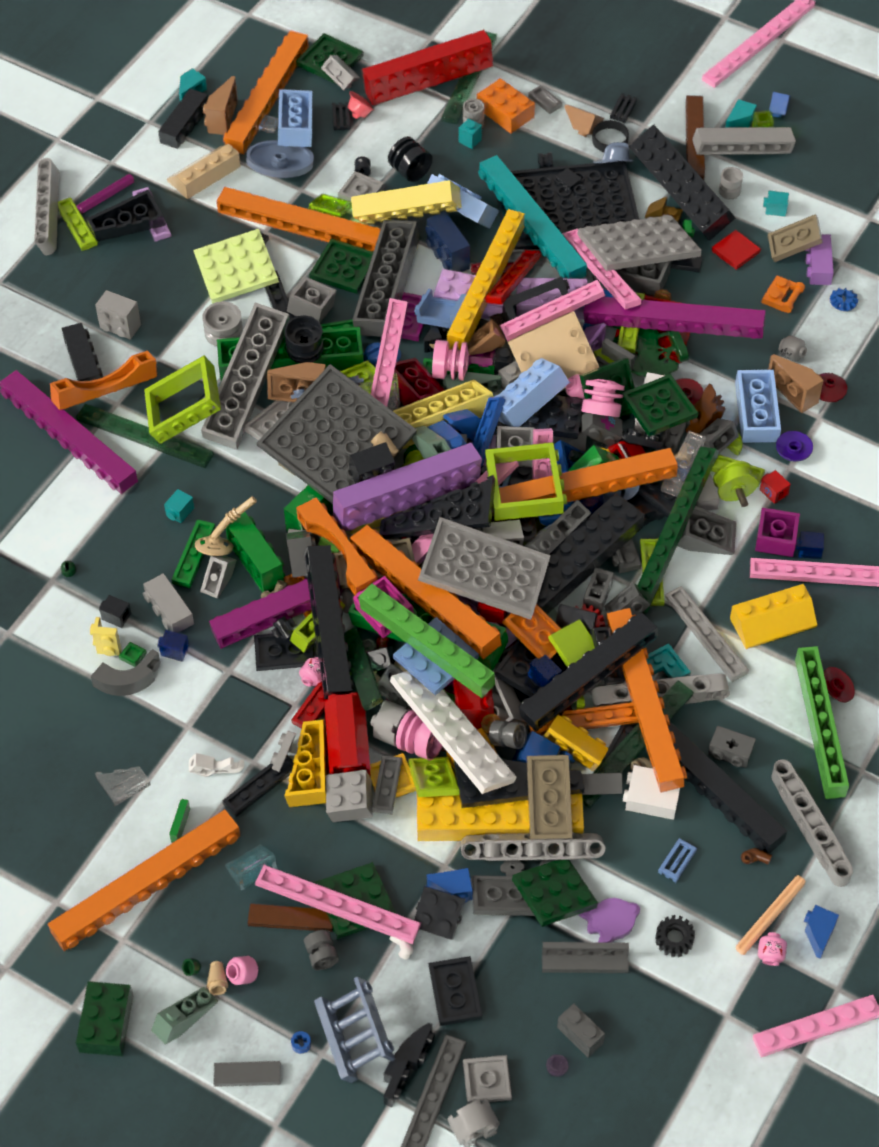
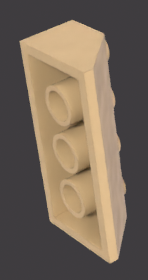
(205, 171)

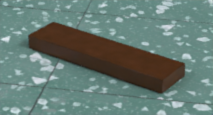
(288, 917)

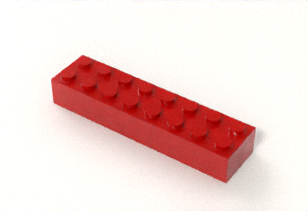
(428, 67)

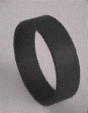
(608, 124)

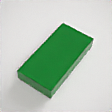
(180, 820)

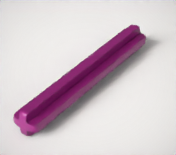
(105, 193)

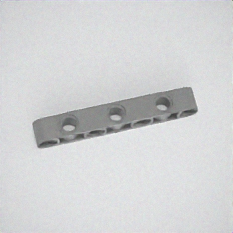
(713, 688)
(812, 823)
(494, 847)

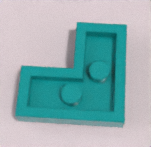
(667, 660)

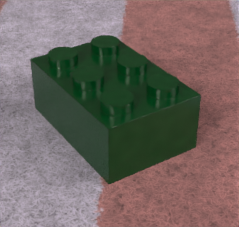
(104, 1018)

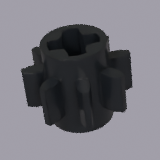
(283, 627)

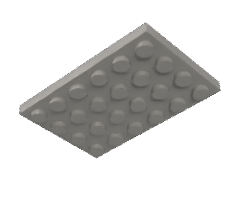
(638, 242)
(484, 568)

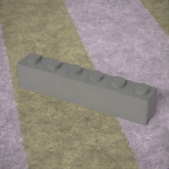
(744, 140)

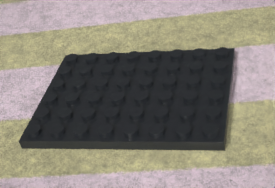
(598, 199)

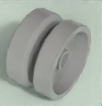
(222, 321)

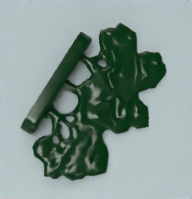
(648, 355)

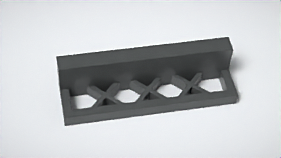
(584, 957)

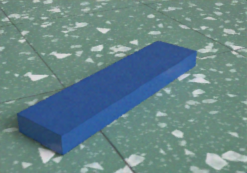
(488, 425)

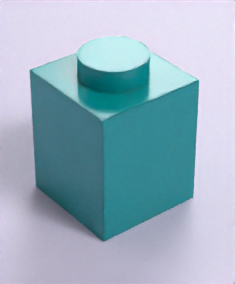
(470, 133)
(776, 203)
(179, 506)

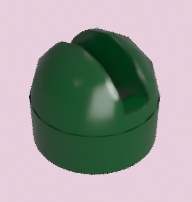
(72, 568)
(191, 966)

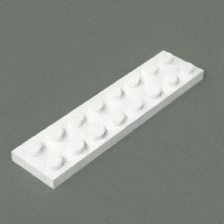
(455, 734)

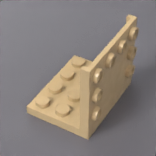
(558, 342)

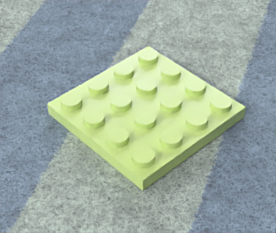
(236, 266)

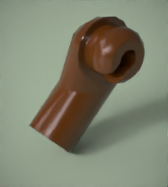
(754, 854)

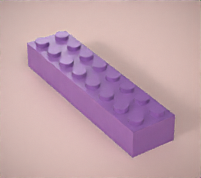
(406, 487)

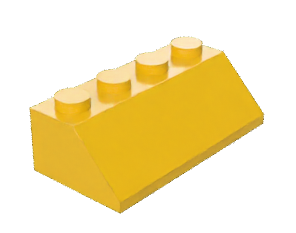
(773, 616)

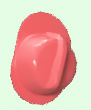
(359, 106)

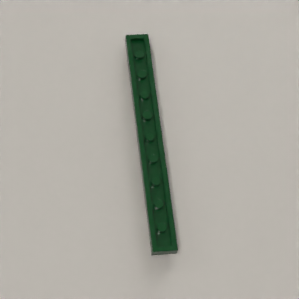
(676, 523)

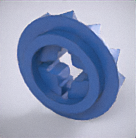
(837, 302)

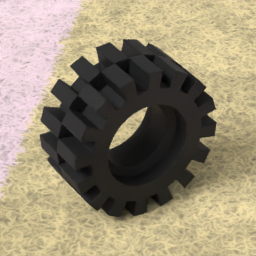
(675, 947)

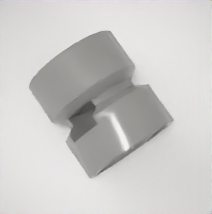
(474, 110)
(730, 183)

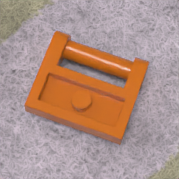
(779, 290)

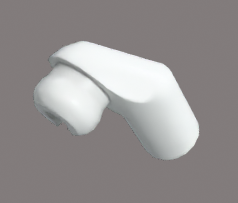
(406, 948)

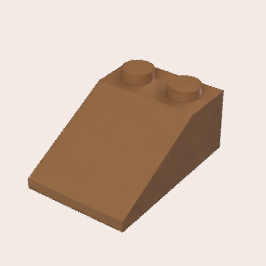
(221, 107)
(287, 379)
(796, 382)

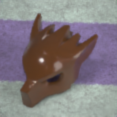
(708, 408)

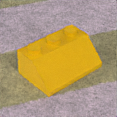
(576, 742)

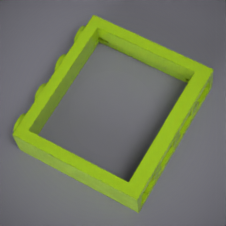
(174, 383)
(528, 508)

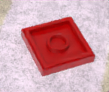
(736, 249)

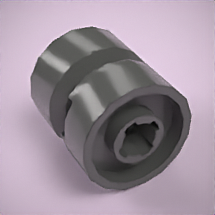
(507, 734)
(321, 950)

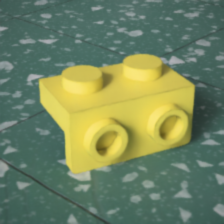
(105, 639)

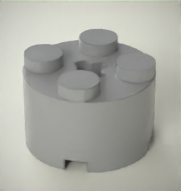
(387, 721)
(474, 1122)

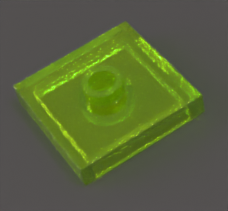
(330, 205)

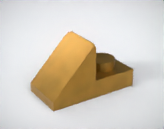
(660, 209)

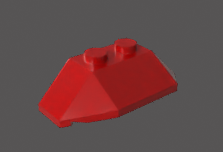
(471, 704)

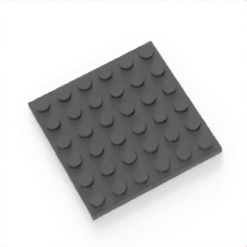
(327, 427)

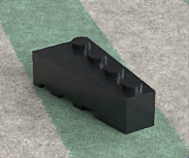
(127, 217)

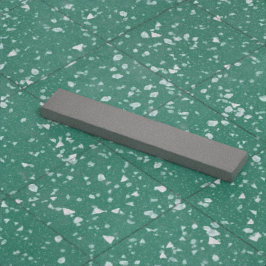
(706, 634)

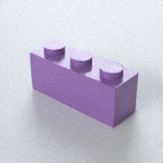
(820, 262)

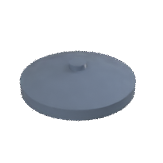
(279, 161)

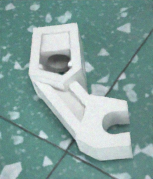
(207, 765)

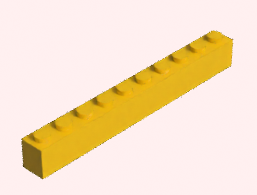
(486, 278)

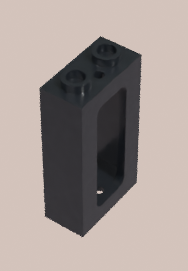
(557, 283)

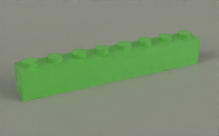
(427, 640)
(821, 723)

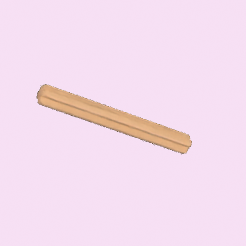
(770, 915)

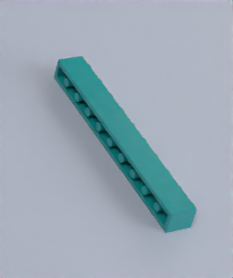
(536, 222)

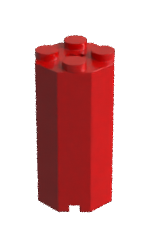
(346, 734)

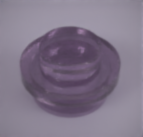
(557, 1065)

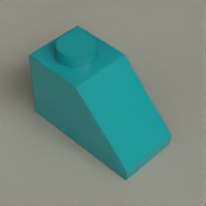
(192, 80)
(741, 115)

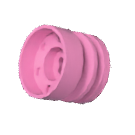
(450, 360)
(602, 398)
(416, 738)

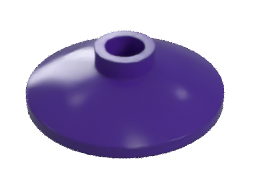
(794, 440)

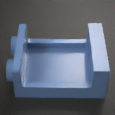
(437, 310)

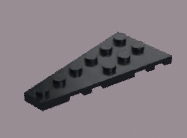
(467, 507)
(517, 791)

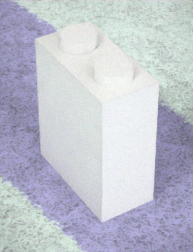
(645, 794)

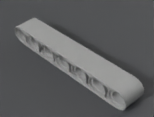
(46, 206)

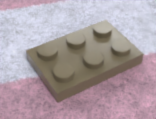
(795, 238)

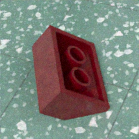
(415, 381)

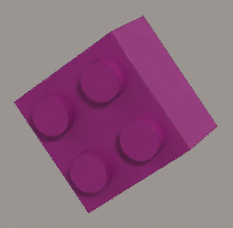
(777, 532)

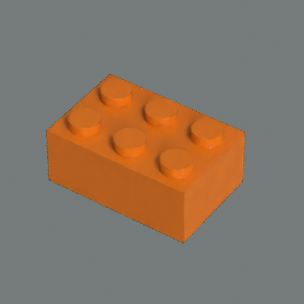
(506, 105)

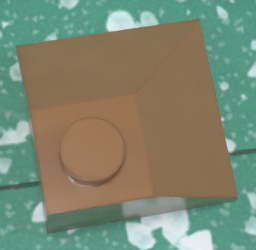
(582, 120)
(486, 339)

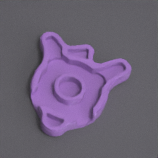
(611, 919)

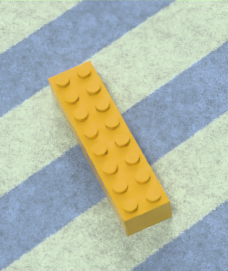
(445, 820)

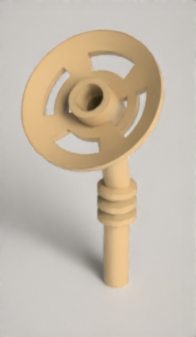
(216, 542)

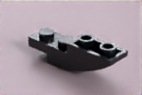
(407, 1056)

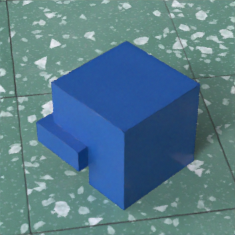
(535, 746)

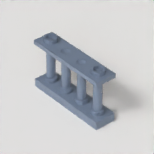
(333, 1030)

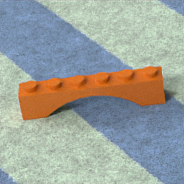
(135, 370)
(316, 520)

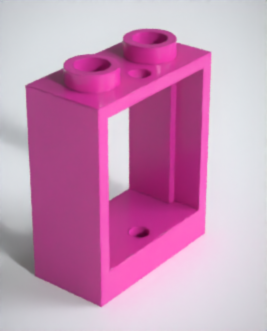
(387, 587)

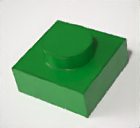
(687, 226)

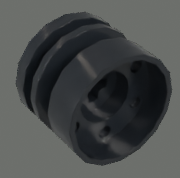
(410, 159)
(304, 339)

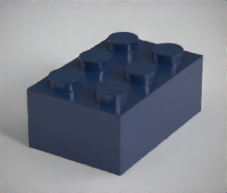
(448, 243)

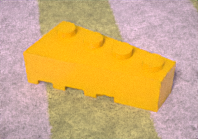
(310, 767)

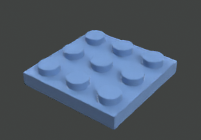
(424, 669)

